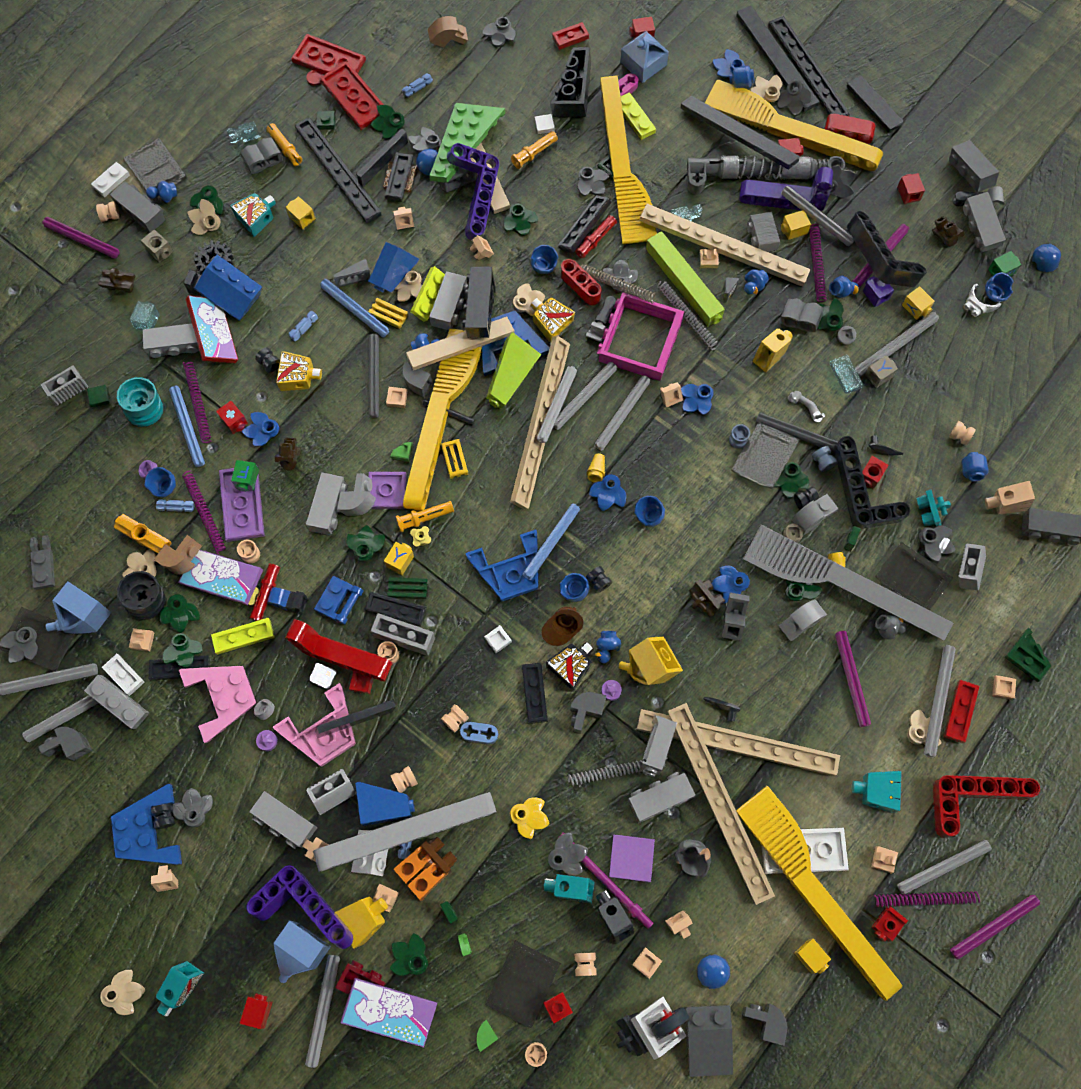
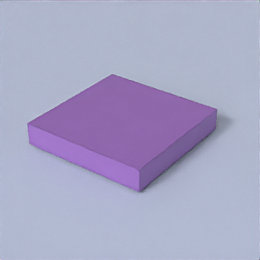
(388, 489)
(631, 858)

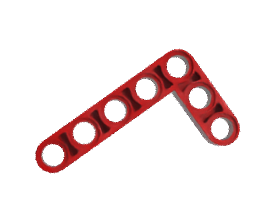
(337, 653)
(976, 790)

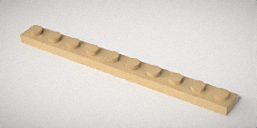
(724, 245)
(533, 448)
(755, 746)
(721, 804)

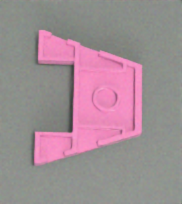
(229, 693)
(329, 746)

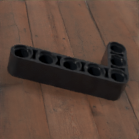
(879, 255)
(860, 491)

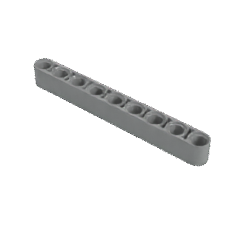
(404, 831)

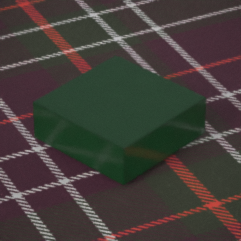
(98, 396)
(852, 538)
(449, 912)

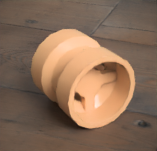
(108, 211)
(960, 432)
(248, 547)
(388, 649)
(454, 718)
(404, 779)
(585, 969)
(535, 1057)

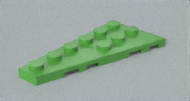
(467, 126)

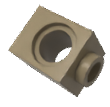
(153, 241)

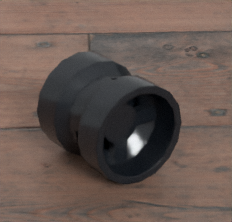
(268, 360)
(804, 498)
(599, 579)
(162, 816)

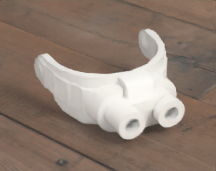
(977, 307)

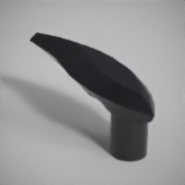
(882, 449)
(732, 709)

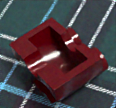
(355, 970)

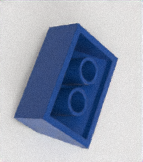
(228, 287)

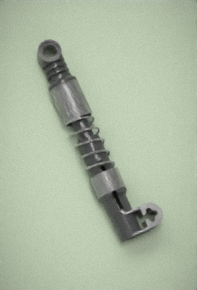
(735, 167)

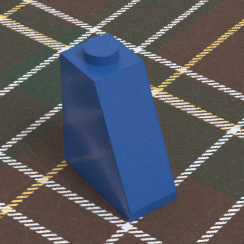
(391, 267)
(382, 805)

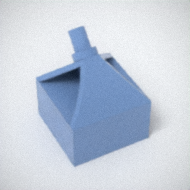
(644, 56)
(77, 611)
(298, 950)

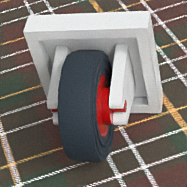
(660, 1027)

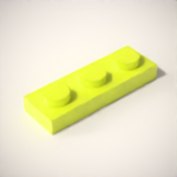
(636, 117)
(426, 298)
(242, 636)

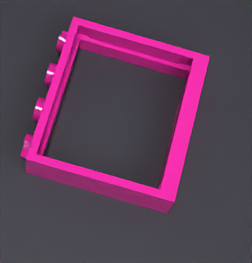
(656, 310)

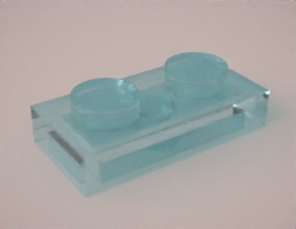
(846, 374)

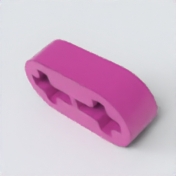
(625, 87)

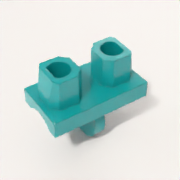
(928, 501)

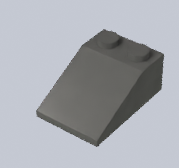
(709, 1040)

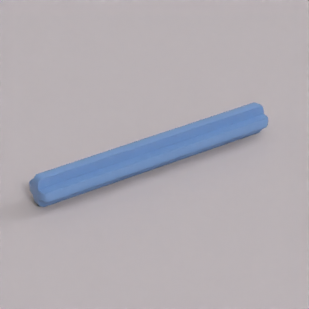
(355, 308)
(187, 426)
(551, 541)

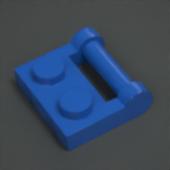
(333, 597)

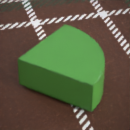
(403, 452)
(464, 944)
(485, 1036)

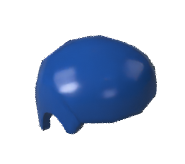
(426, 160)
(1046, 257)
(544, 259)
(999, 287)
(160, 482)
(649, 511)
(574, 587)
(713, 971)

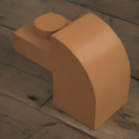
(447, 29)
(179, 560)

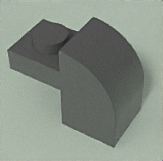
(417, 380)
(734, 616)
(586, 704)
(69, 740)
(773, 1025)

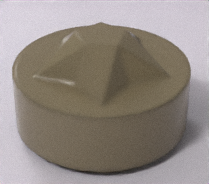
(793, 532)

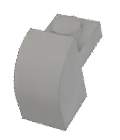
(357, 501)
(813, 513)
(802, 619)

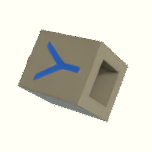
(881, 371)

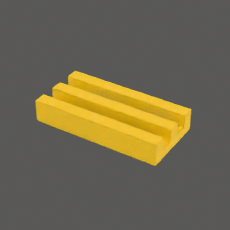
(379, 304)
(458, 473)

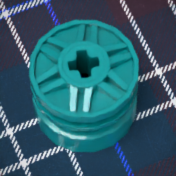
(140, 401)

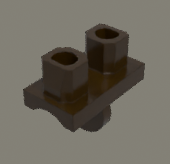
(947, 231)
(117, 280)
(288, 454)
(704, 599)

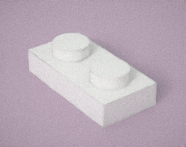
(110, 179)
(123, 674)

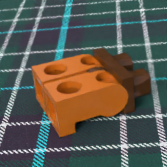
(430, 863)

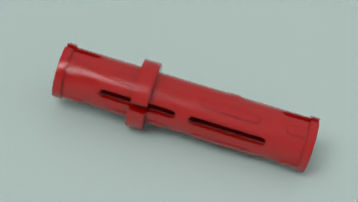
(591, 241)
(265, 589)

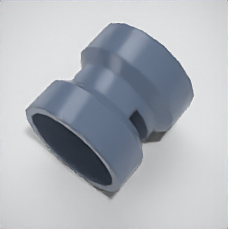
(739, 432)
(824, 458)

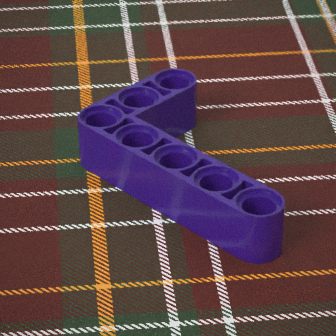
(485, 190)
(770, 194)
(307, 901)

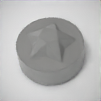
(846, 335)
(264, 709)

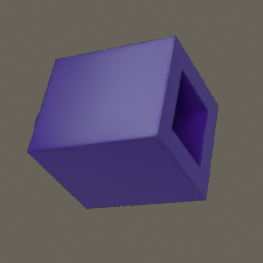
(877, 291)

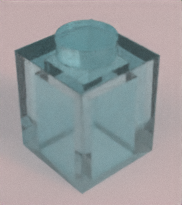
(144, 315)

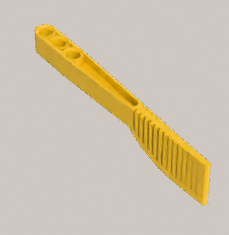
(756, 111)
(629, 191)
(451, 381)
(787, 847)

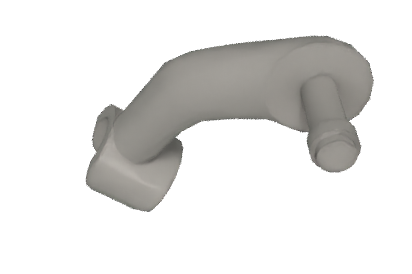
(796, 396)

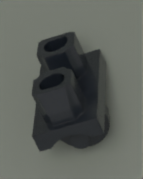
(629, 1036)

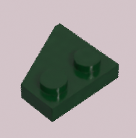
(1029, 656)

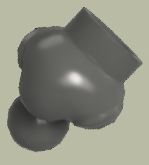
(890, 626)

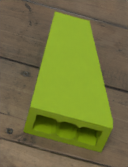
(512, 367)

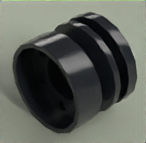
(138, 586)

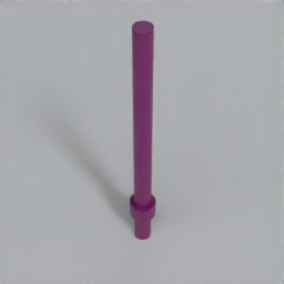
(634, 909)

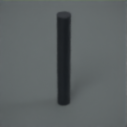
(456, 415)

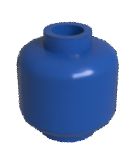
(742, 77)
(974, 466)

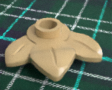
(768, 89)
(202, 218)
(409, 286)
(526, 296)
(141, 562)
(919, 725)
(125, 992)

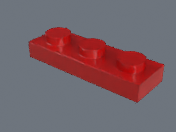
(961, 711)

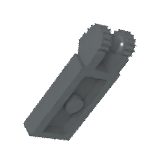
(42, 564)

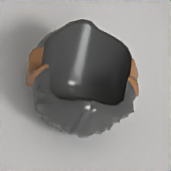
(693, 857)

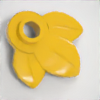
(532, 818)

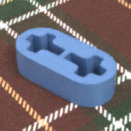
(478, 738)

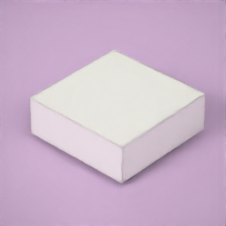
(544, 124)
(498, 639)

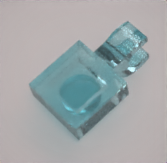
(246, 132)
(694, 212)

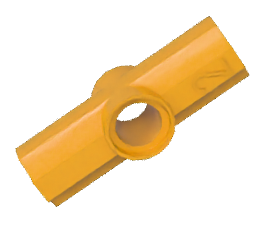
(134, 529)

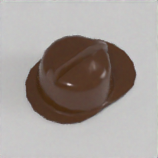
(562, 626)

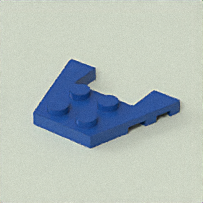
(522, 330)
(507, 576)
(135, 832)

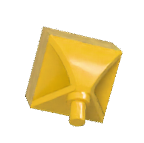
(651, 662)

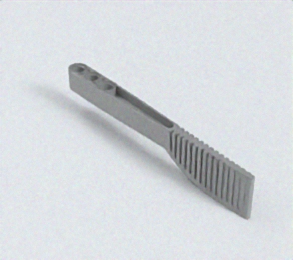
(799, 564)

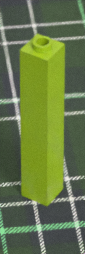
(685, 279)

